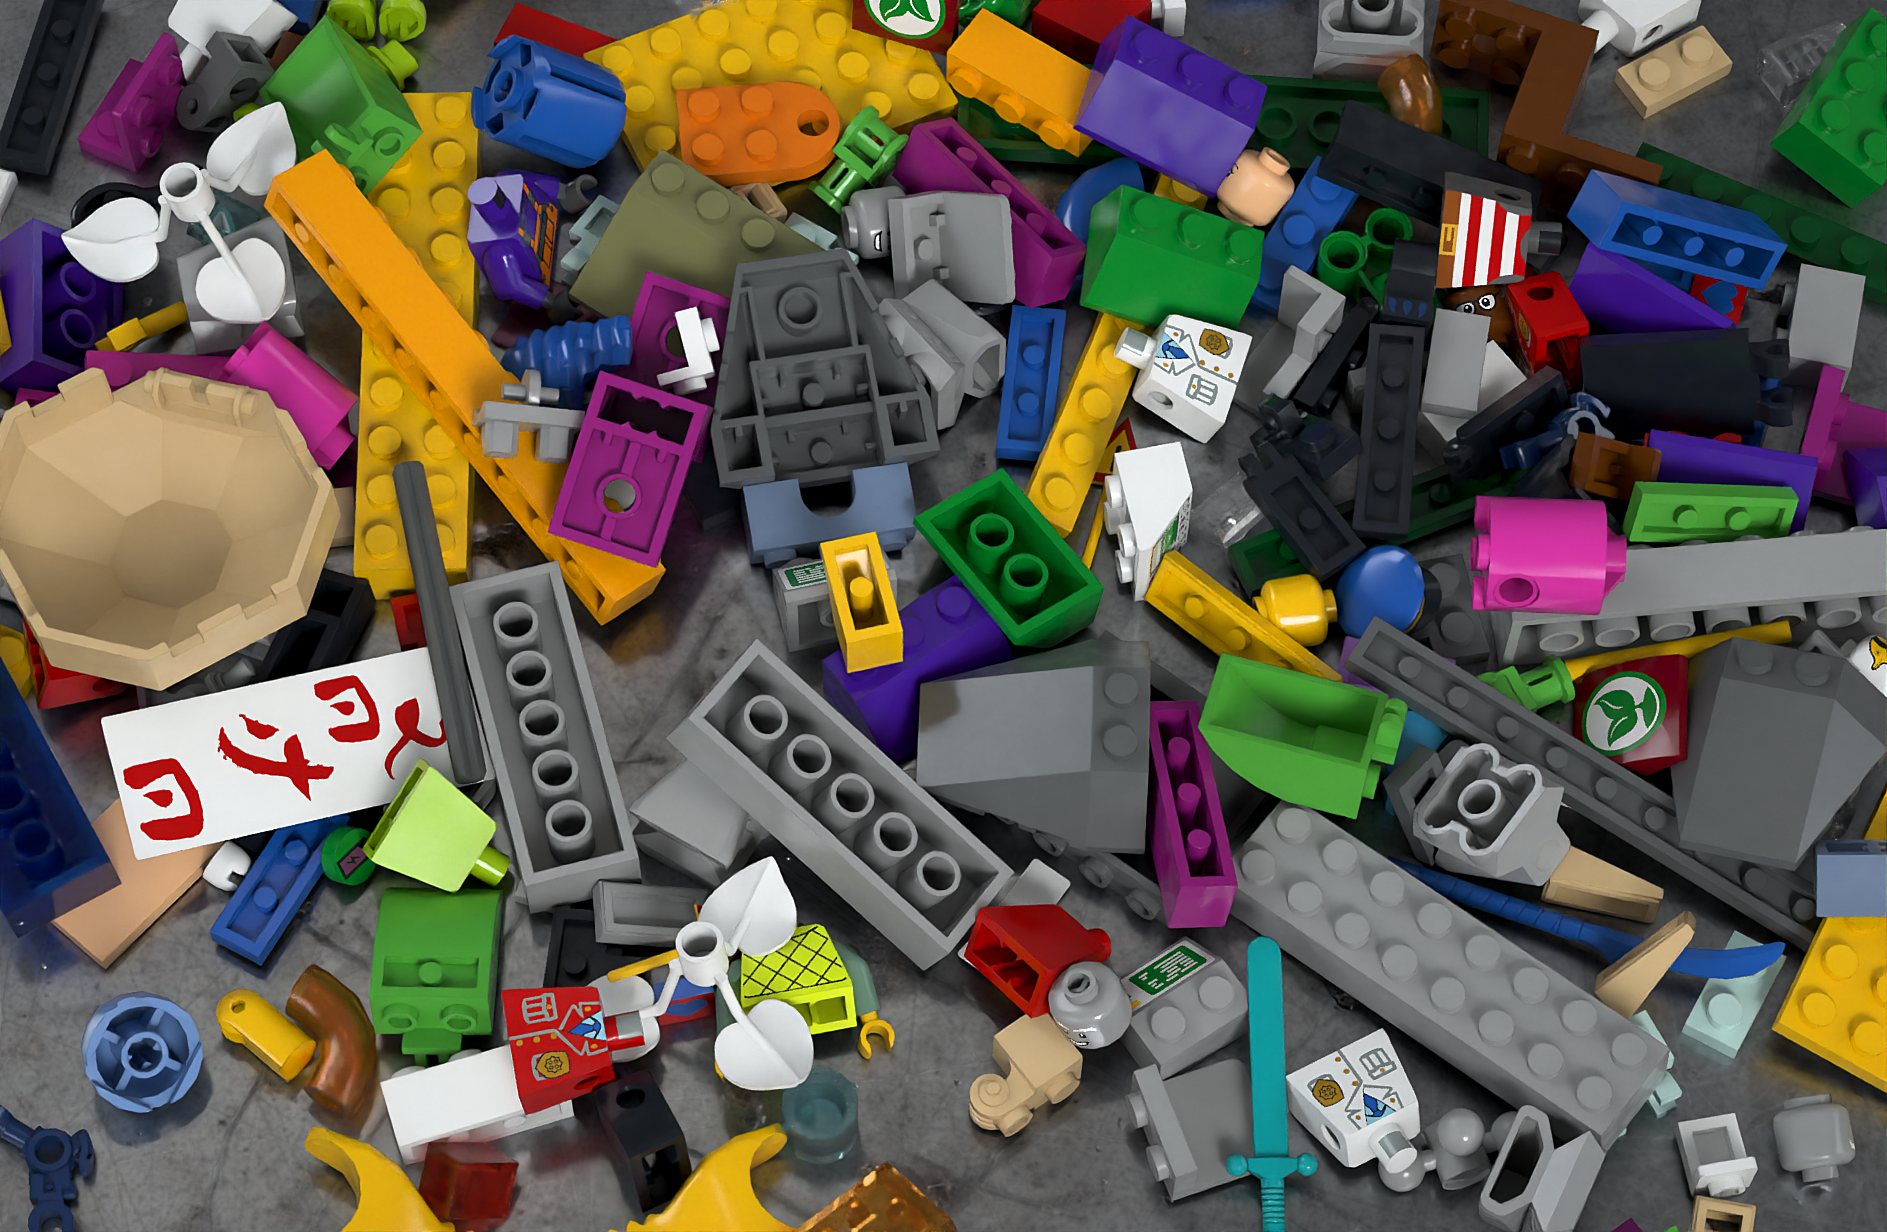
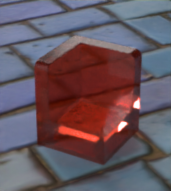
(467, 1180)

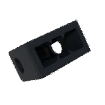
(643, 1136)

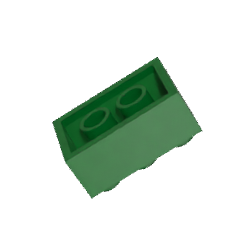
(1166, 260)
(1013, 561)

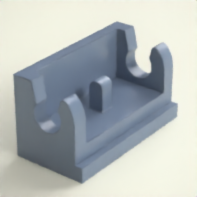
(1850, 878)

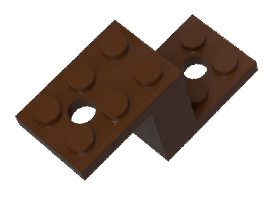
(1551, 66)

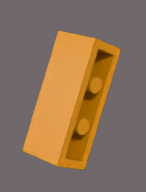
(1020, 79)

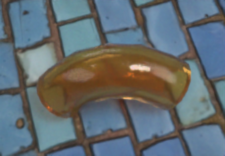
(1413, 93)
(343, 1039)

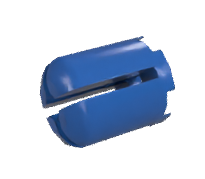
(550, 103)

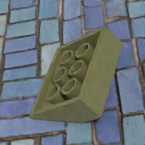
(682, 230)

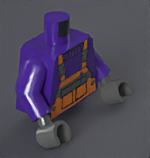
(516, 235)

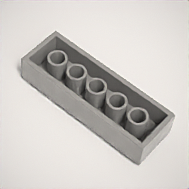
(544, 735)
(840, 805)

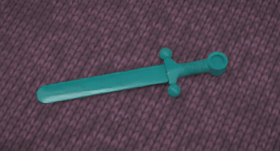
(1268, 1086)

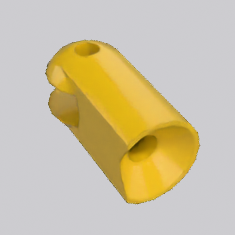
(265, 1032)

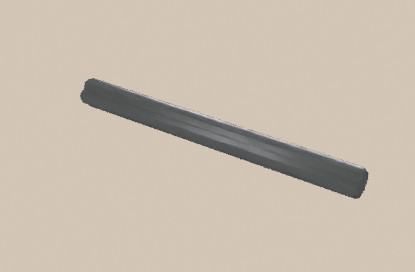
(439, 623)

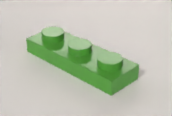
(1707, 512)

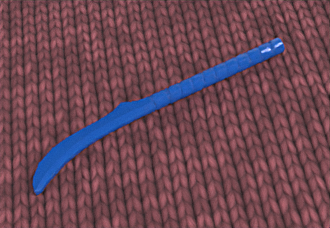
(1606, 941)

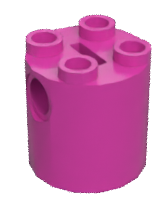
(300, 386)
(1544, 555)

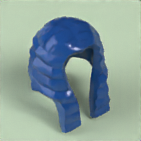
(572, 356)

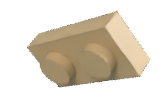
(1673, 71)

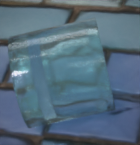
(821, 1116)

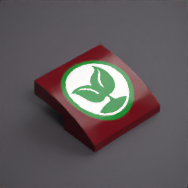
(916, 23)
(1635, 712)

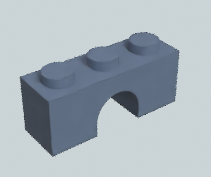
(783, 528)

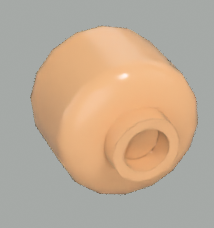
(1256, 188)

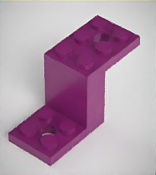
(641, 431)

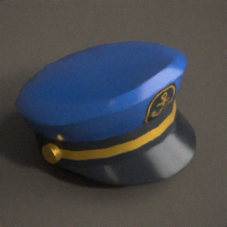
(1389, 586)

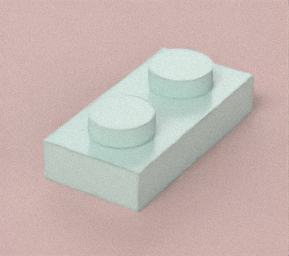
(1731, 1005)

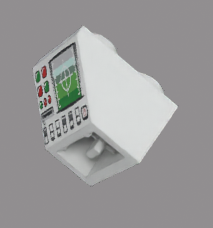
(1147, 510)

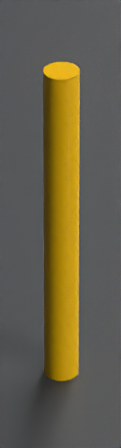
(1769, 633)

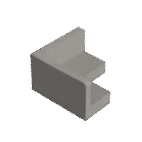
(1288, 352)

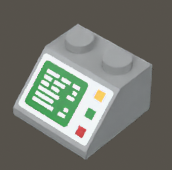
(805, 602)
(1183, 1008)

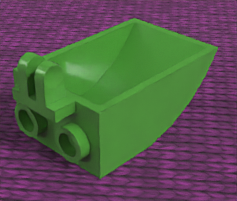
(342, 104)
(1301, 733)
(435, 967)

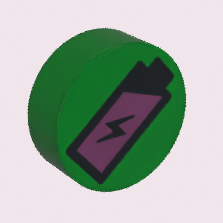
(343, 856)

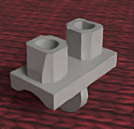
(502, 421)

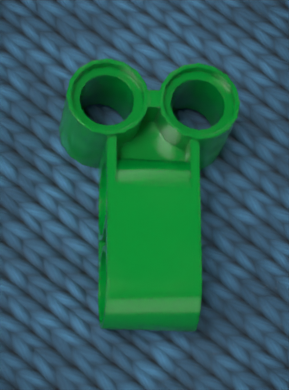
(1366, 258)

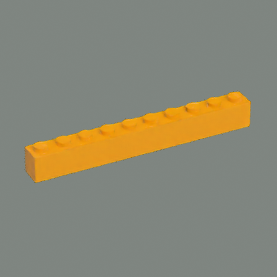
(440, 362)

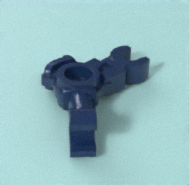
(1580, 417)
(50, 1162)

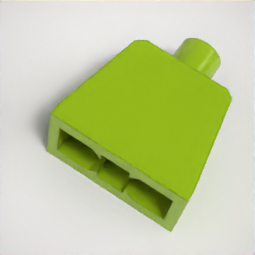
(436, 834)

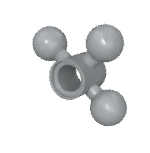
(1455, 1150)

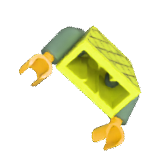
(814, 977)

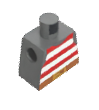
(1488, 233)

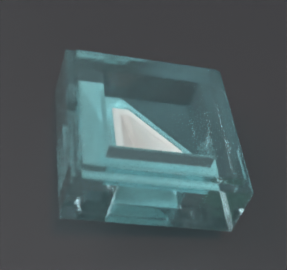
(227, 216)

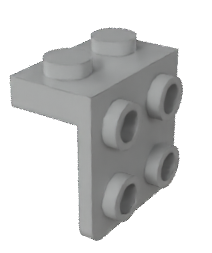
(955, 240)
(1193, 1123)

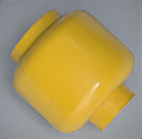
(1297, 607)

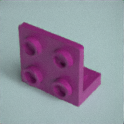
(137, 108)
(1838, 426)

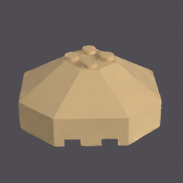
(158, 523)

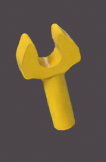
(135, 331)

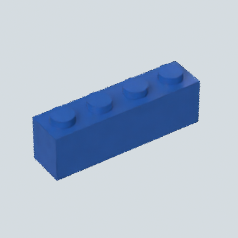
(1676, 230)

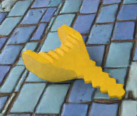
(382, 1189)
(720, 1190)

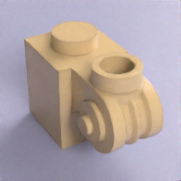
(1038, 1068)

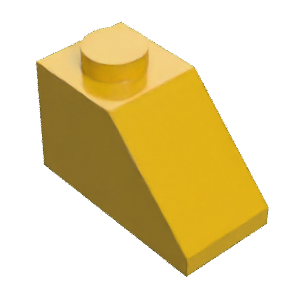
(862, 602)

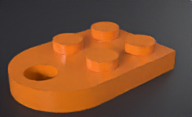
(754, 132)

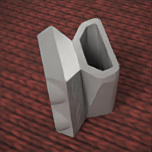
(1366, 37)
(223, 338)
(946, 347)
(1493, 818)
(695, 827)
(1533, 1183)

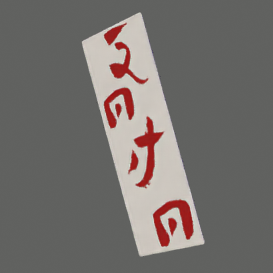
(277, 752)

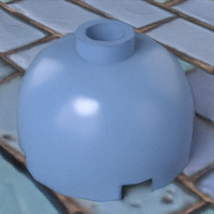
(141, 1051)

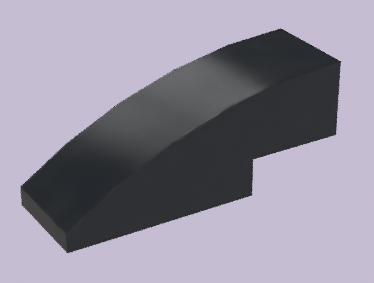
(325, 633)

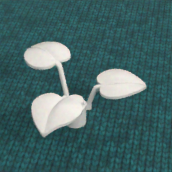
(243, 283)
(757, 916)

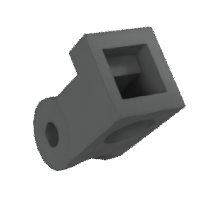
(224, 84)

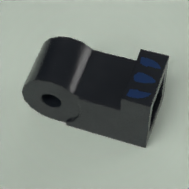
(1410, 284)

